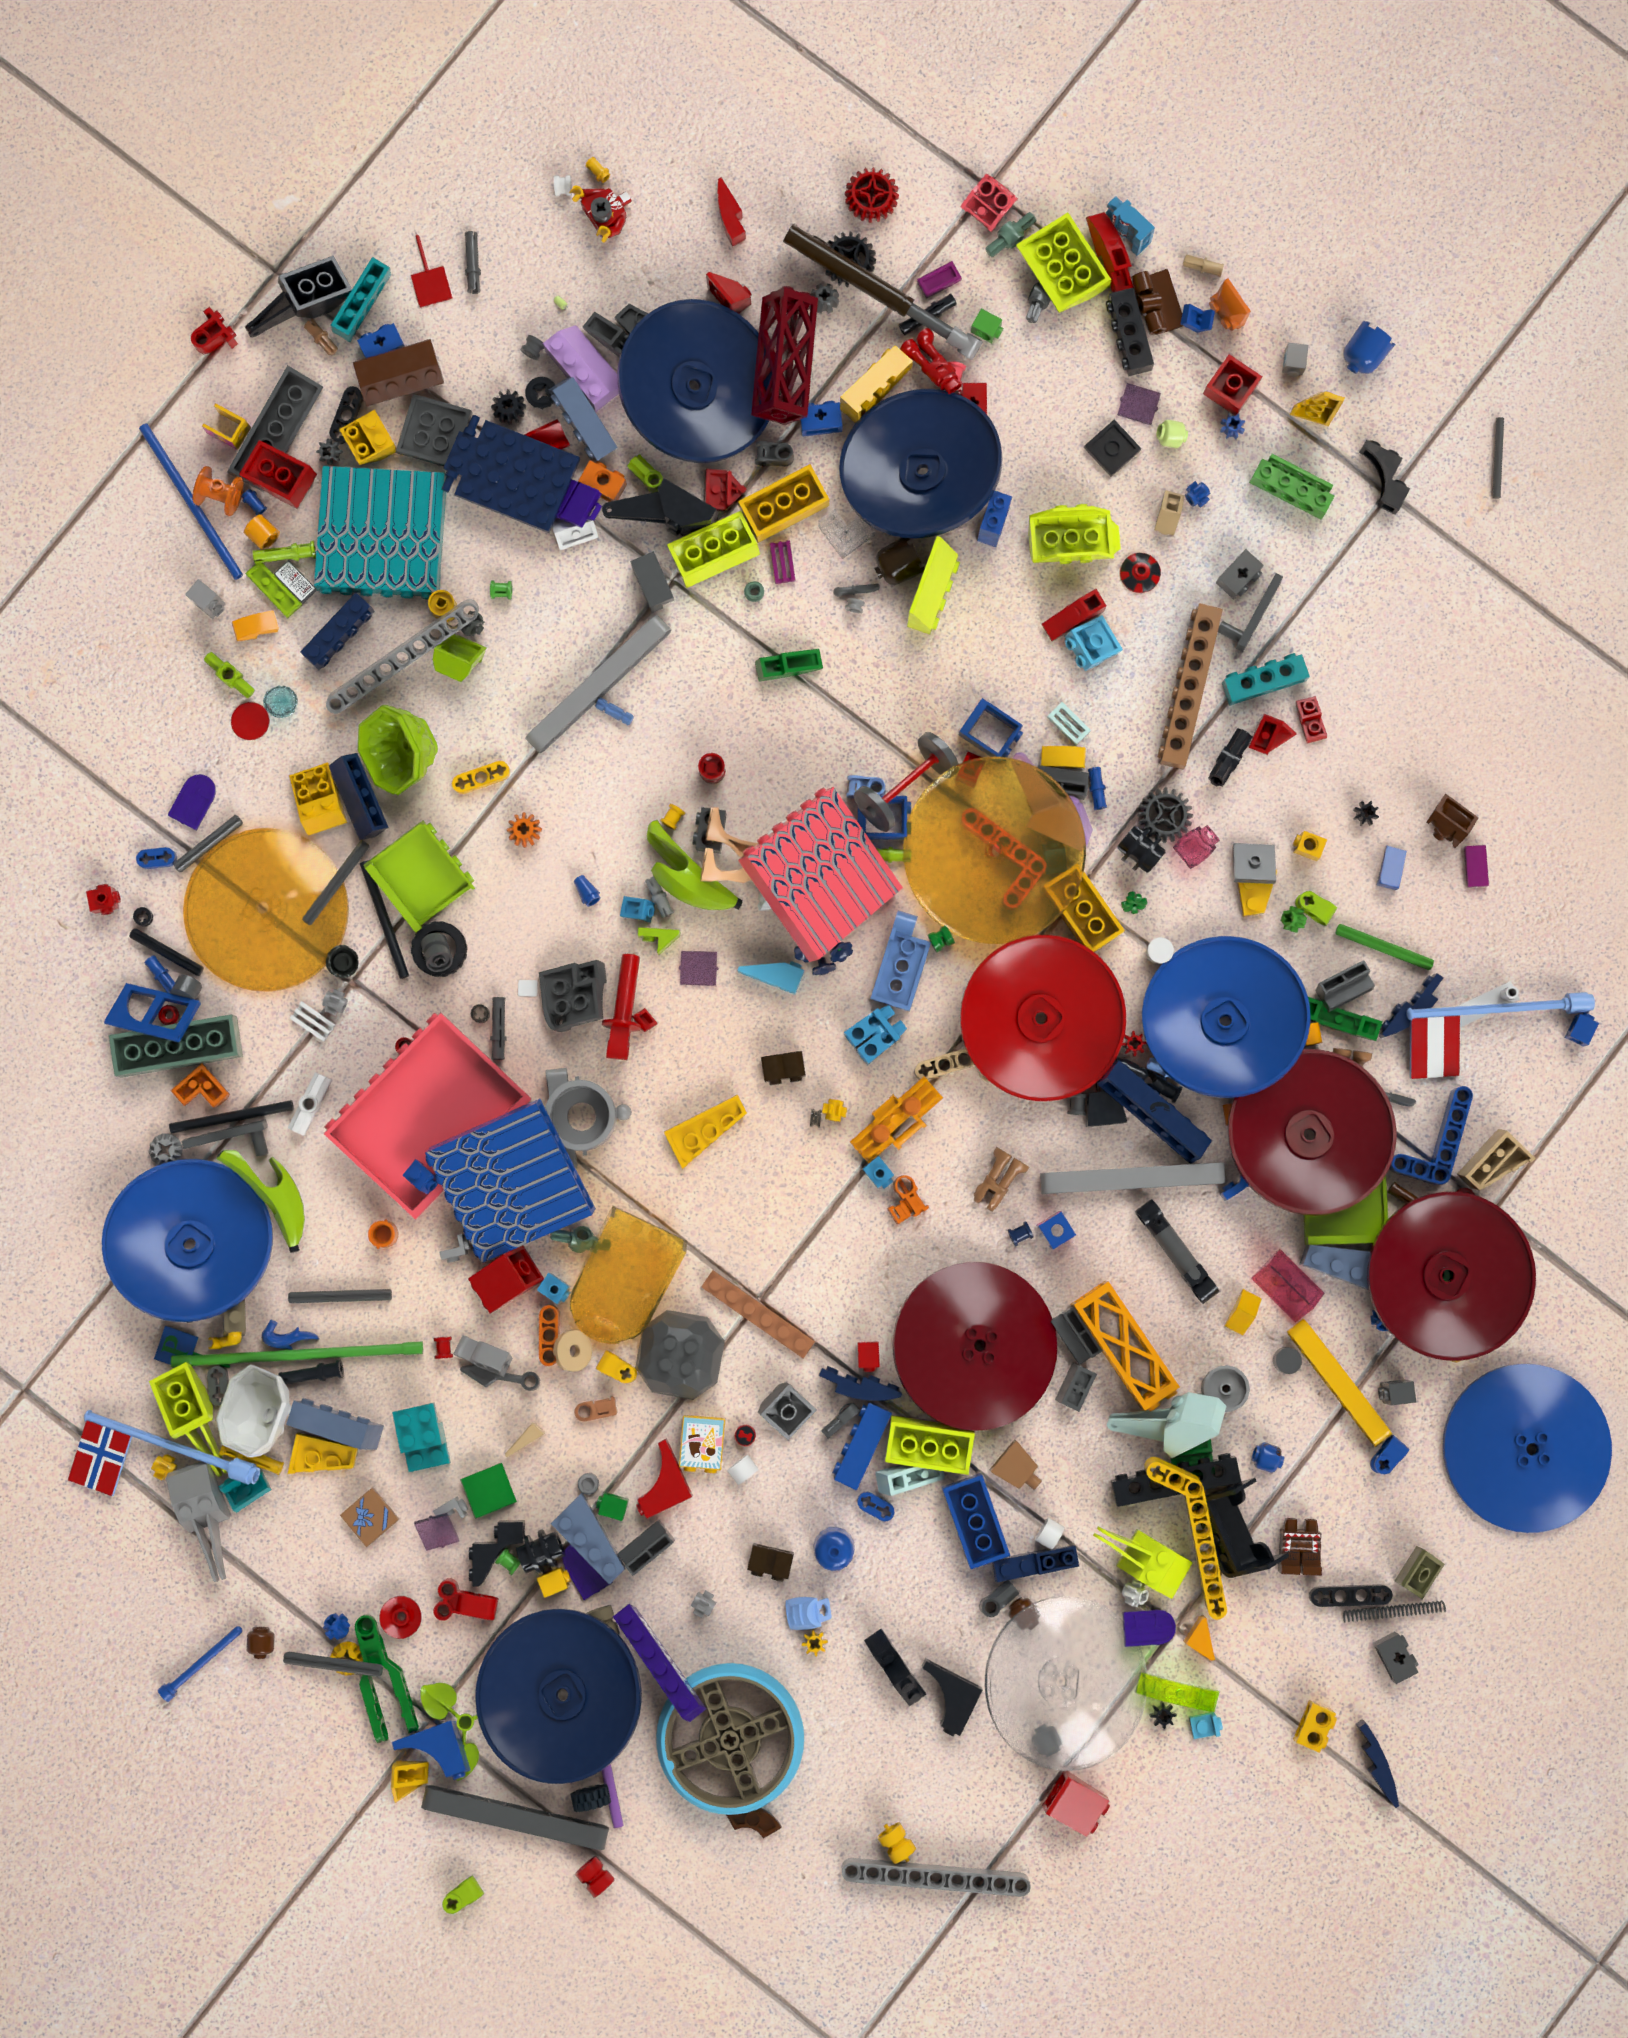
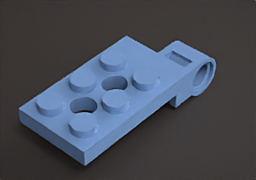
(901, 947)

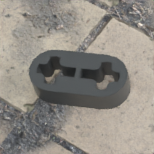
(213, 1385)

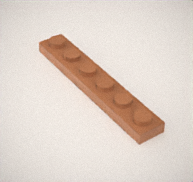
(758, 1314)

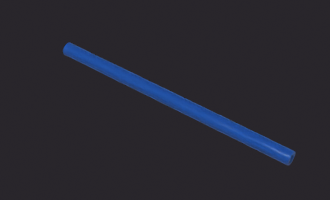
(187, 496)

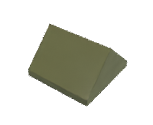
(1419, 1572)

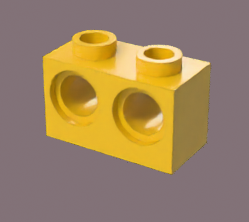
(1308, 1724)

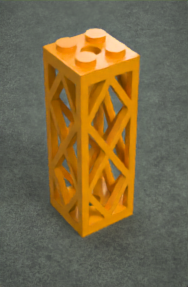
(1157, 1390)

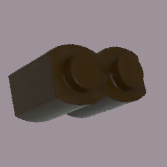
(783, 1067)

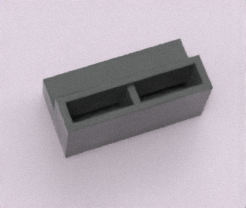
(652, 581)
(1073, 782)
(1345, 986)
(1076, 1335)
(646, 1547)

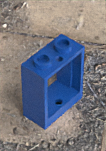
(994, 518)
(983, 706)
(906, 809)

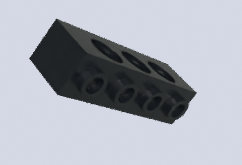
(1127, 301)

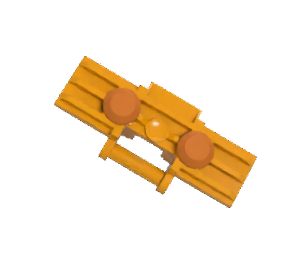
(891, 1115)

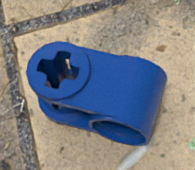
(1391, 1453)

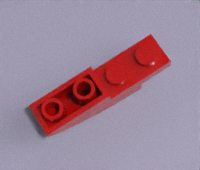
(1111, 248)

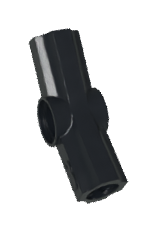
(1229, 757)

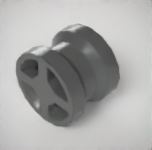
(601, 214)
(532, 347)

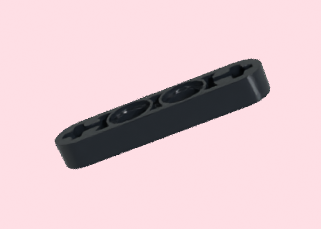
(1350, 1599)

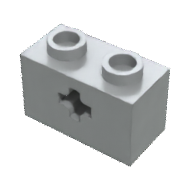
(206, 599)

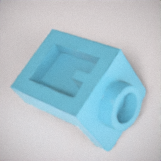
(1205, 1725)

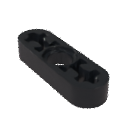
(342, 407)

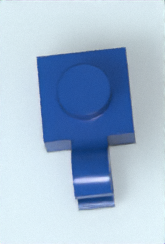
(1232, 1189)

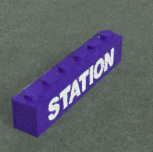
(659, 1663)

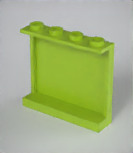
(419, 874)
(1352, 1225)

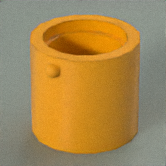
(261, 532)

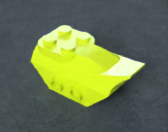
(1072, 534)

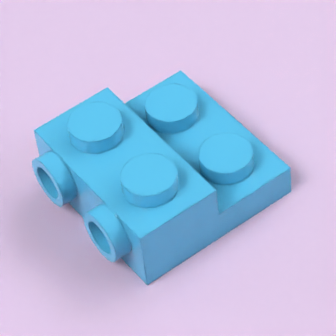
(1092, 643)

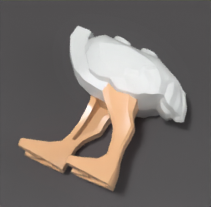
(710, 871)

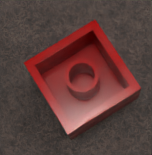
(1232, 385)

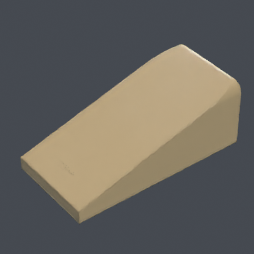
(529, 1435)

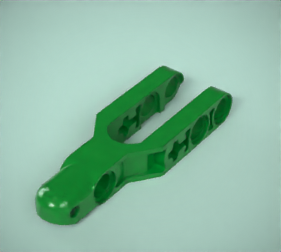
(374, 1651)

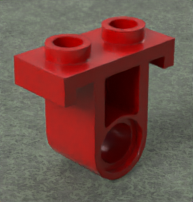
(215, 333)

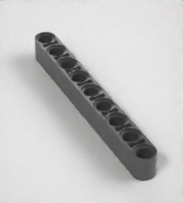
(515, 1817)

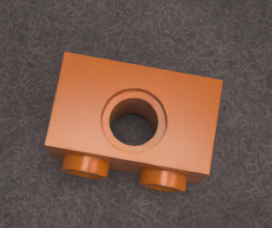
(596, 471)

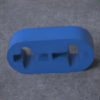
(156, 853)
(878, 1502)

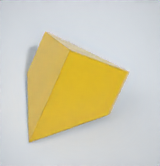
(408, 1777)

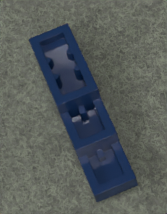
(1380, 1769)

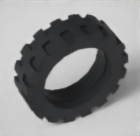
(443, 927)

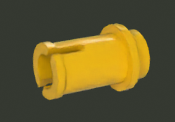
(602, 174)

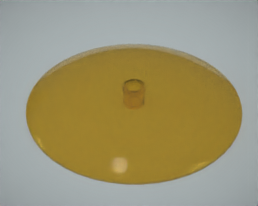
(953, 840)

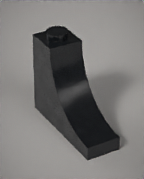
(959, 1697)

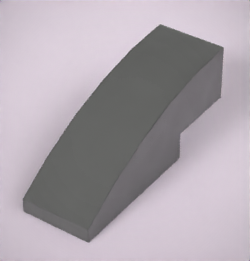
(606, 333)

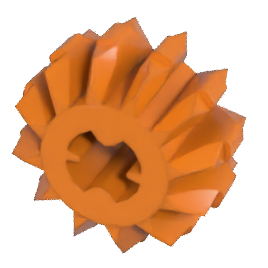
(518, 835)

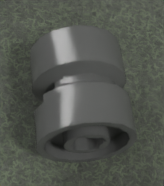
(436, 952)

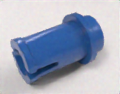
(253, 501)

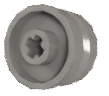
(1234, 1378)

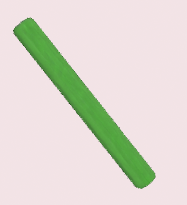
(1384, 947)

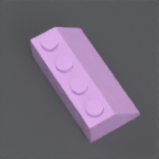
(581, 360)

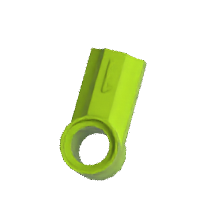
(645, 472)

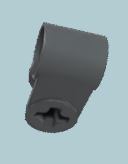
(772, 453)

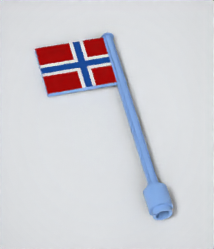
(105, 1448)

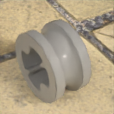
(854, 605)

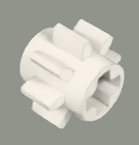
(1135, 1593)

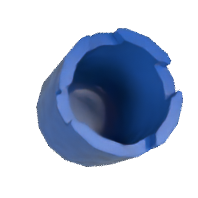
(1367, 349)
(834, 1548)

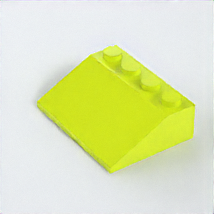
(1064, 263)
(932, 587)

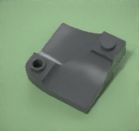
(573, 994)

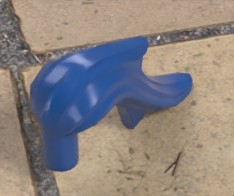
(284, 1341)

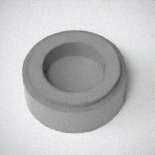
(588, 1483)

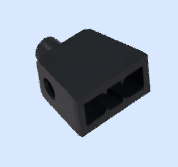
(1103, 1109)

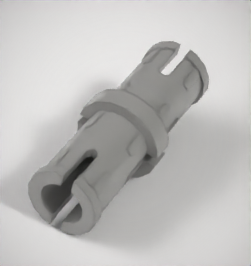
(659, 897)

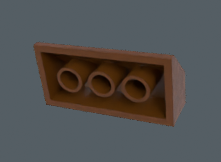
(398, 372)

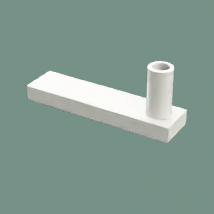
(1503, 994)

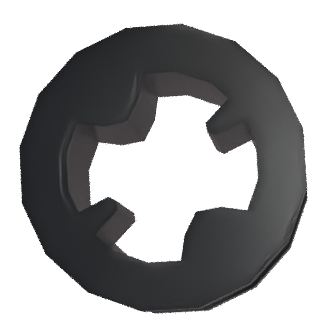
(146, 922)

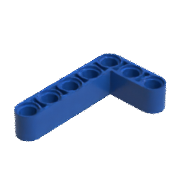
(1442, 1143)

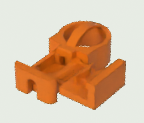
(909, 1204)

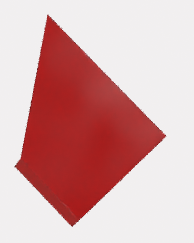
(1270, 734)

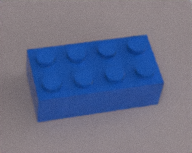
(975, 1521)

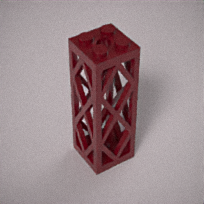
(783, 305)

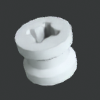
(562, 185)

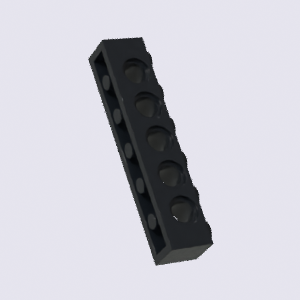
(1229, 1475)

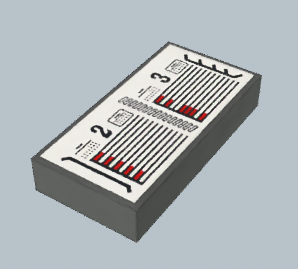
(295, 582)

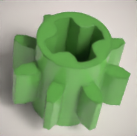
(1293, 919)

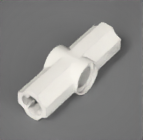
(303, 1117)

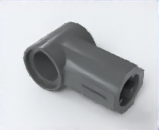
(1000, 1596)

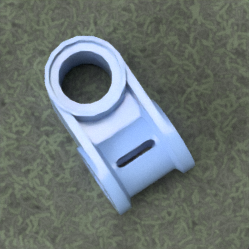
(863, 781)

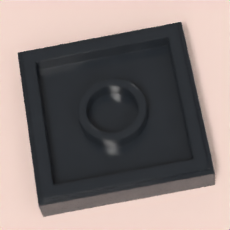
(1112, 448)

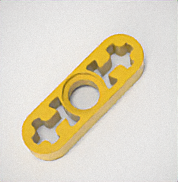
(469, 788)

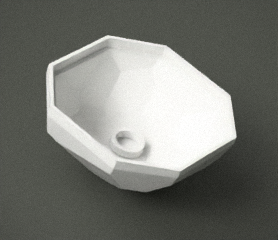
(253, 1411)

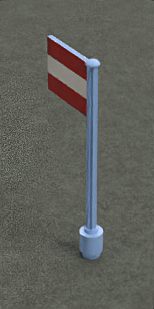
(1437, 1031)

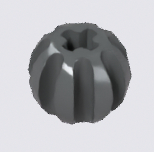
(831, 296)

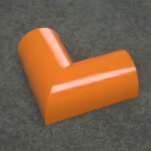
(202, 1082)

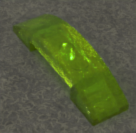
(1176, 1692)

